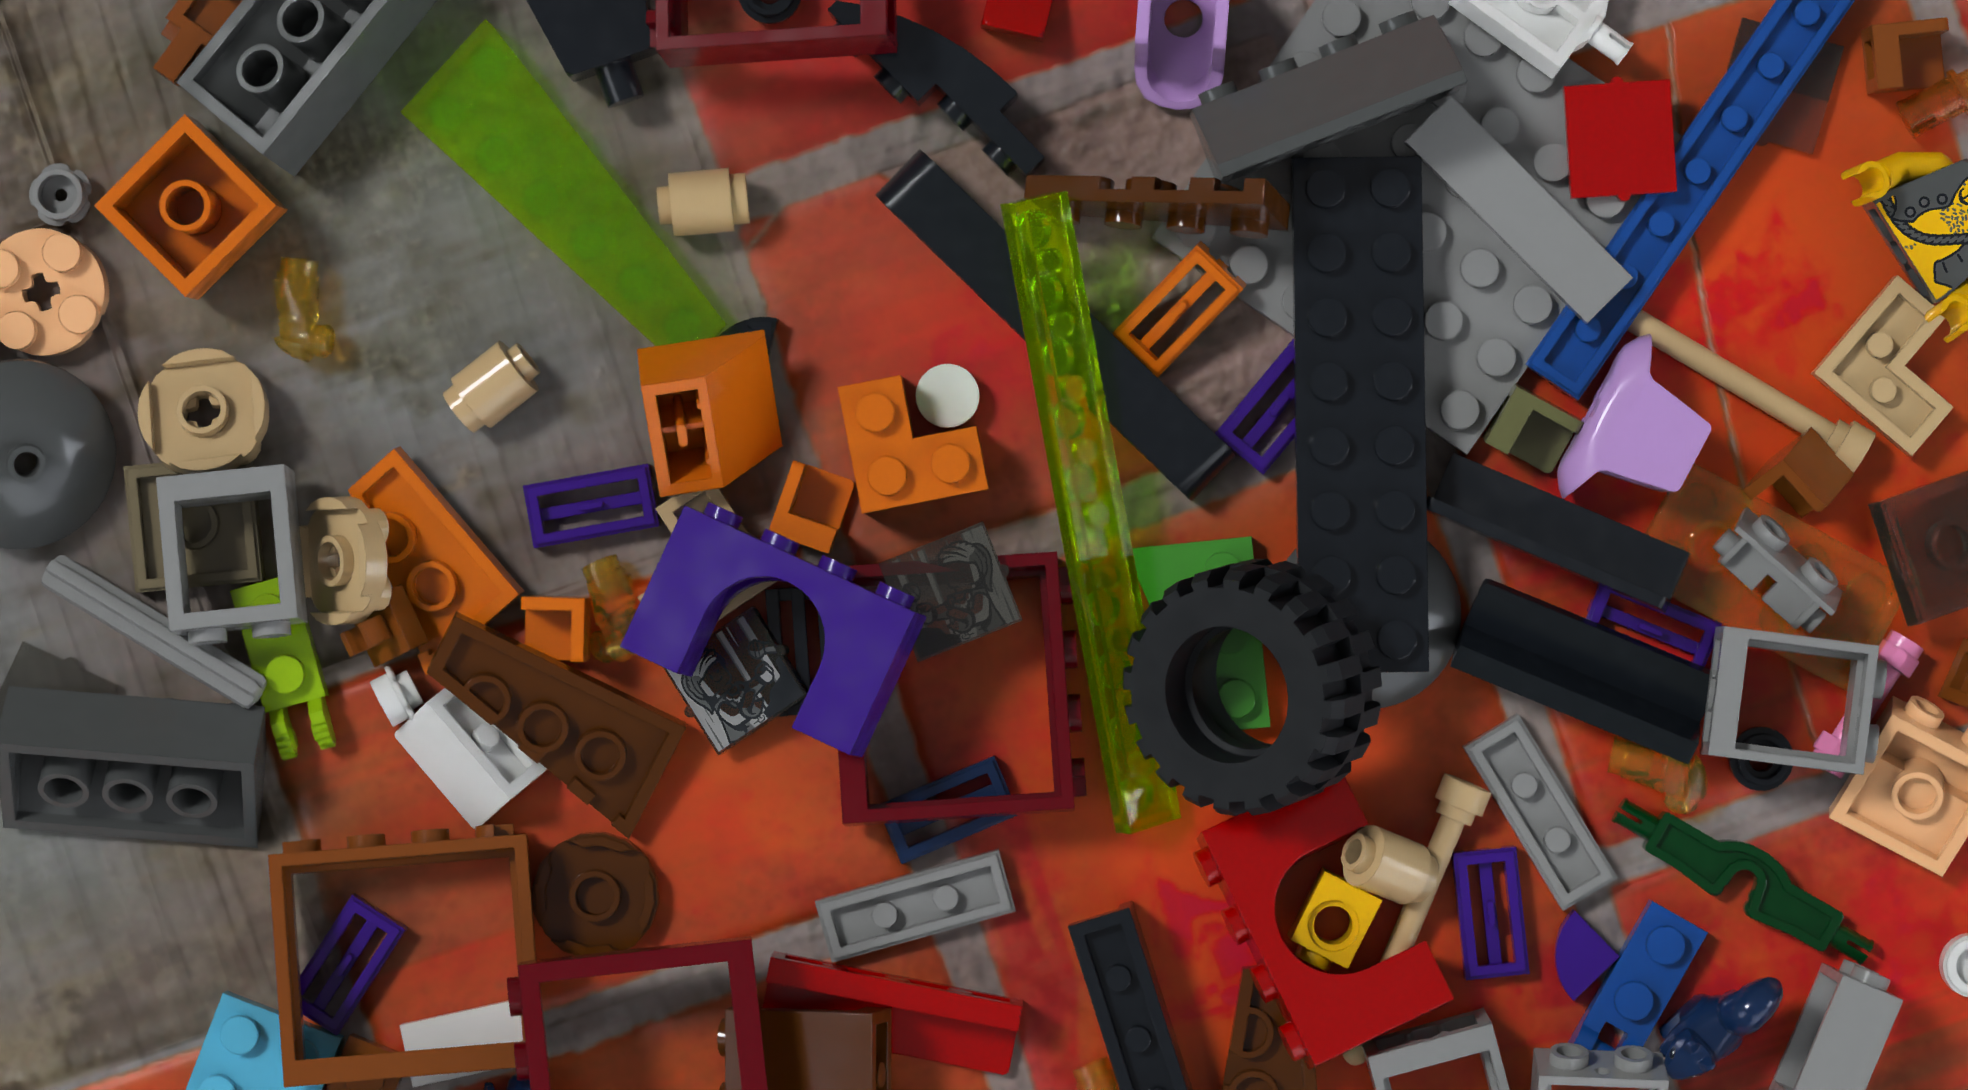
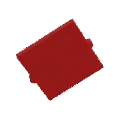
(1620, 139)

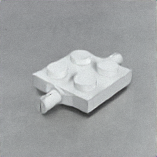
(1546, 29)

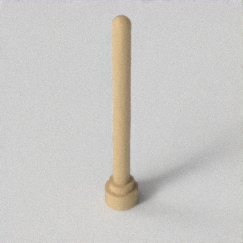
(1846, 440)
(1458, 806)

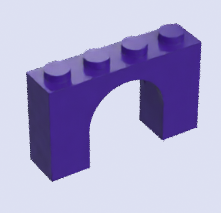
(863, 629)

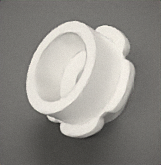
(397, 695)

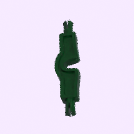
(1772, 895)

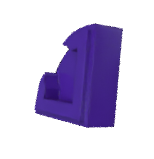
(1580, 955)

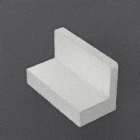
(467, 757)

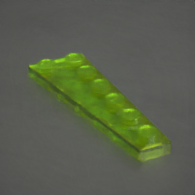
(529, 158)

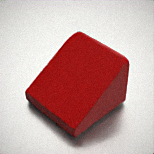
(1017, 17)

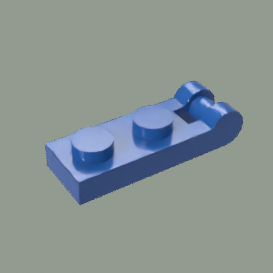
(1641, 978)

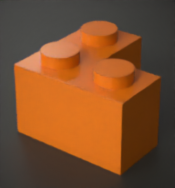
(893, 465)

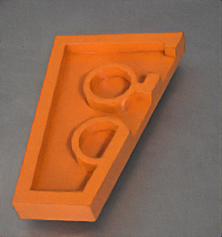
(433, 551)

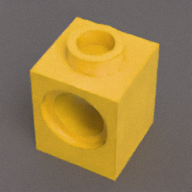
(1328, 891)

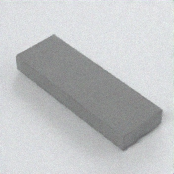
(1539, 812)
(915, 905)

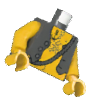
(1923, 218)

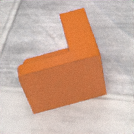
(812, 506)
(558, 626)

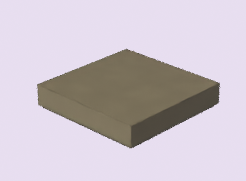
(219, 539)

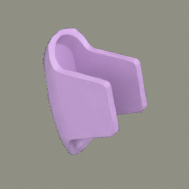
(1176, 68)
(1634, 429)

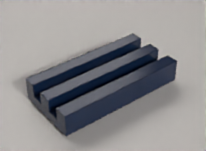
(898, 830)

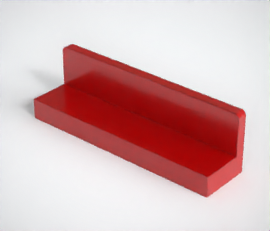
(926, 1016)

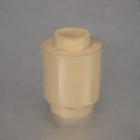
(703, 201)
(492, 386)
(1389, 865)

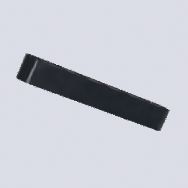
(979, 255)

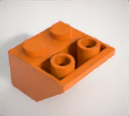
(708, 410)

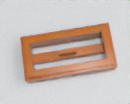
(1215, 271)

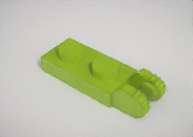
(290, 671)

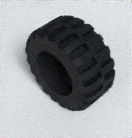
(1181, 705)

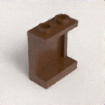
(816, 1049)

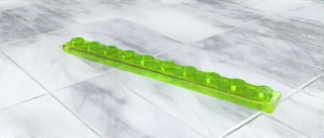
(1085, 491)

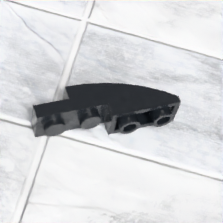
(969, 87)

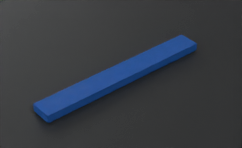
(1705, 164)

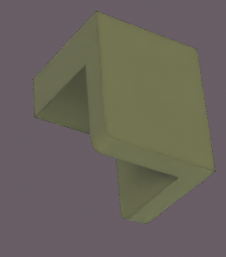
(1532, 428)

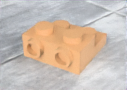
(1914, 789)

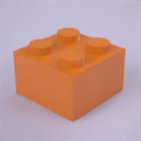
(190, 207)

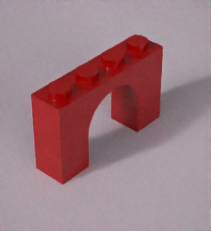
(1321, 1009)

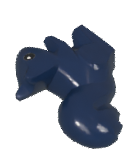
(1715, 1026)

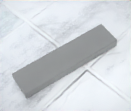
(1518, 210)

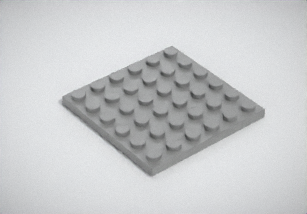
(1479, 297)

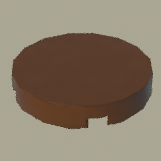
(595, 894)

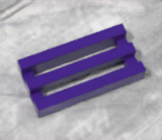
(1244, 446)
(645, 496)
(1701, 650)
(1484, 859)
(375, 919)

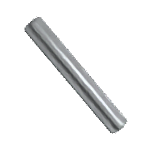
(152, 631)

